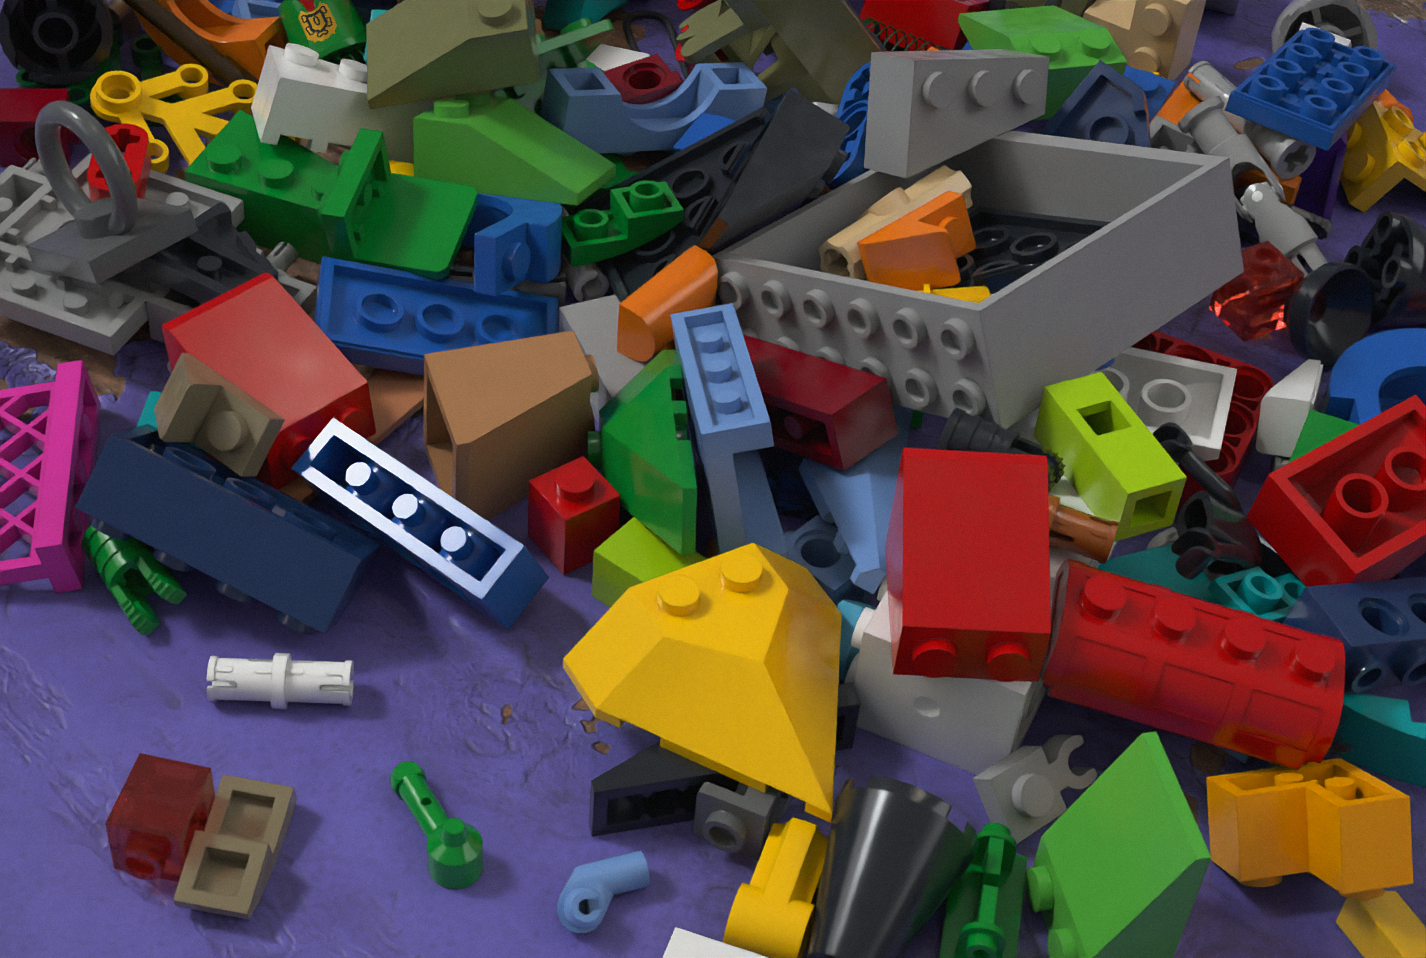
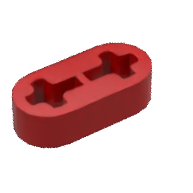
(135, 144)

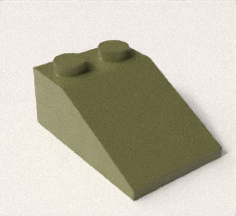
(449, 49)

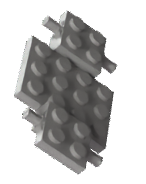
(115, 309)

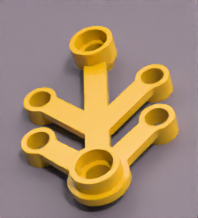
(125, 99)

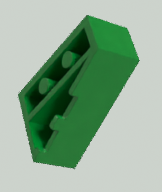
(276, 182)

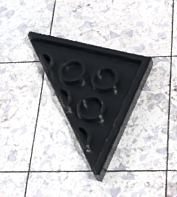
(698, 181)
(1015, 244)

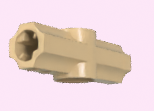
(841, 253)

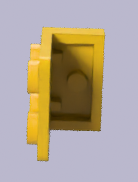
(1381, 153)

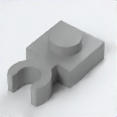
(1027, 785)

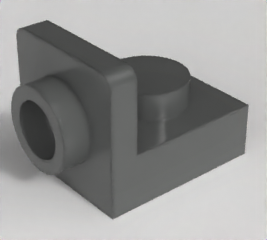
(738, 819)

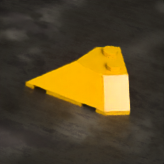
(726, 669)

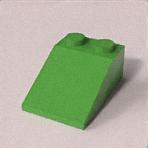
(1049, 31)
(504, 151)
(1121, 863)

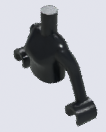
(1212, 524)

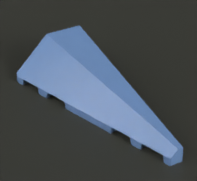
(861, 502)

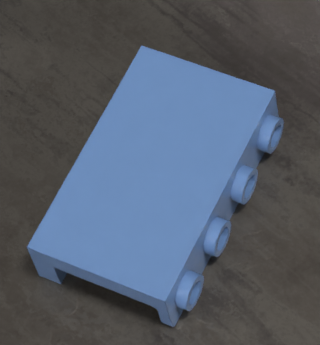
(727, 428)

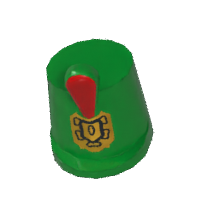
(324, 26)

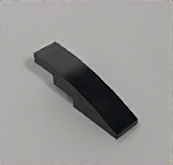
(663, 786)

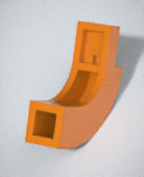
(237, 37)

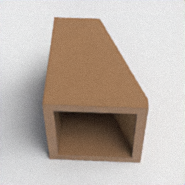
(506, 416)

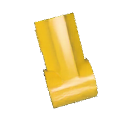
(777, 906)

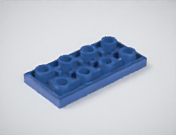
(1312, 87)

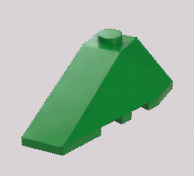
(647, 452)

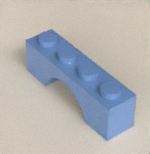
(593, 112)

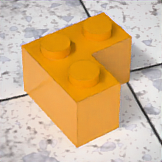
(1312, 821)

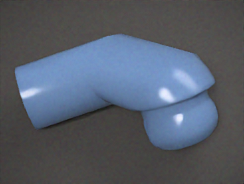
(594, 884)

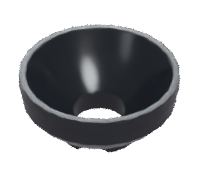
(1339, 315)

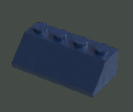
(228, 528)

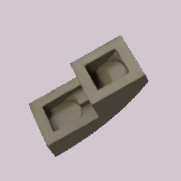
(237, 849)

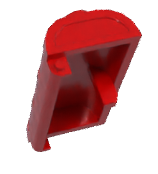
(1193, 667)

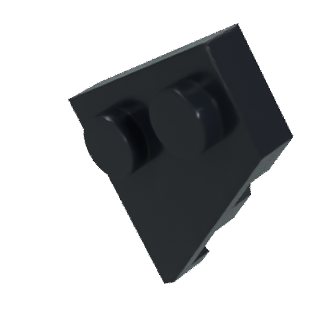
(209, 259)

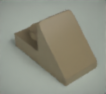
(216, 416)

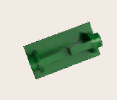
(987, 900)

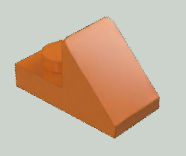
(920, 246)

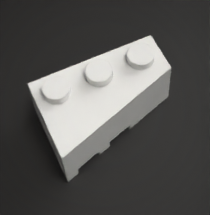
(326, 104)

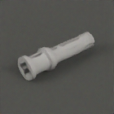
(1286, 154)

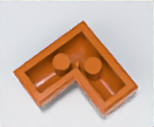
(679, 287)

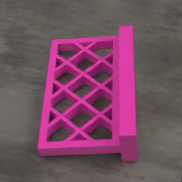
(57, 477)

